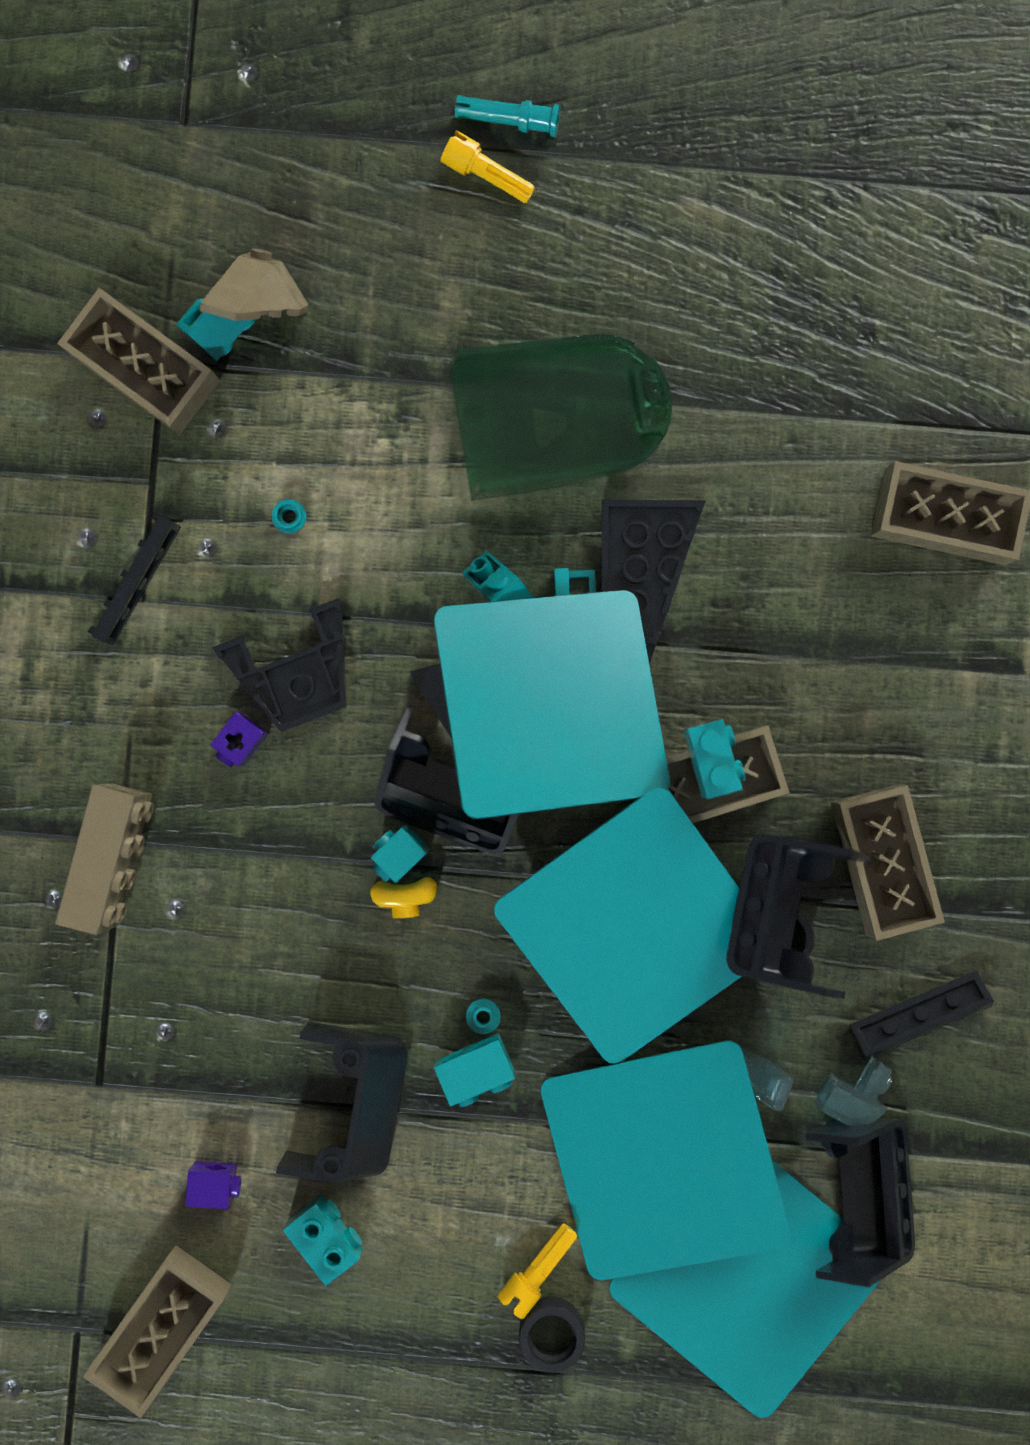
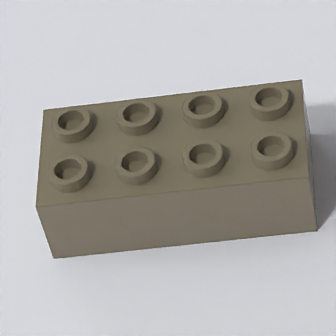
(139, 361)
(951, 513)
(762, 777)
(105, 858)
(897, 886)
(157, 1331)

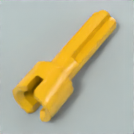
(466, 157)
(526, 1285)

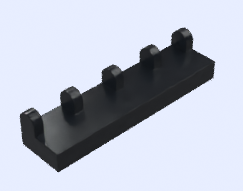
(135, 580)
(921, 1015)

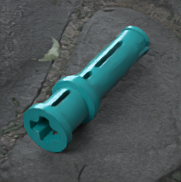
(524, 116)

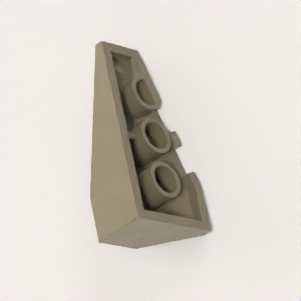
(255, 288)

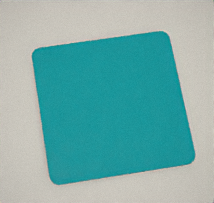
(550, 702)
(628, 925)
(666, 1161)
(756, 1316)

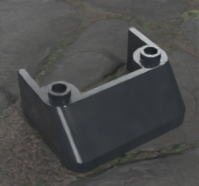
(429, 795)
(769, 910)
(380, 1069)
(875, 1200)

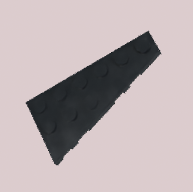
(645, 553)

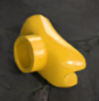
(404, 898)

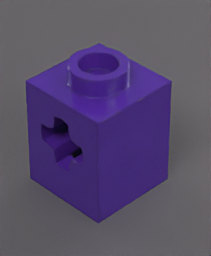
(252, 738)
(212, 1185)

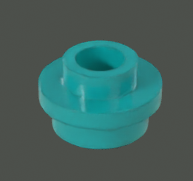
(281, 509)
(483, 1005)

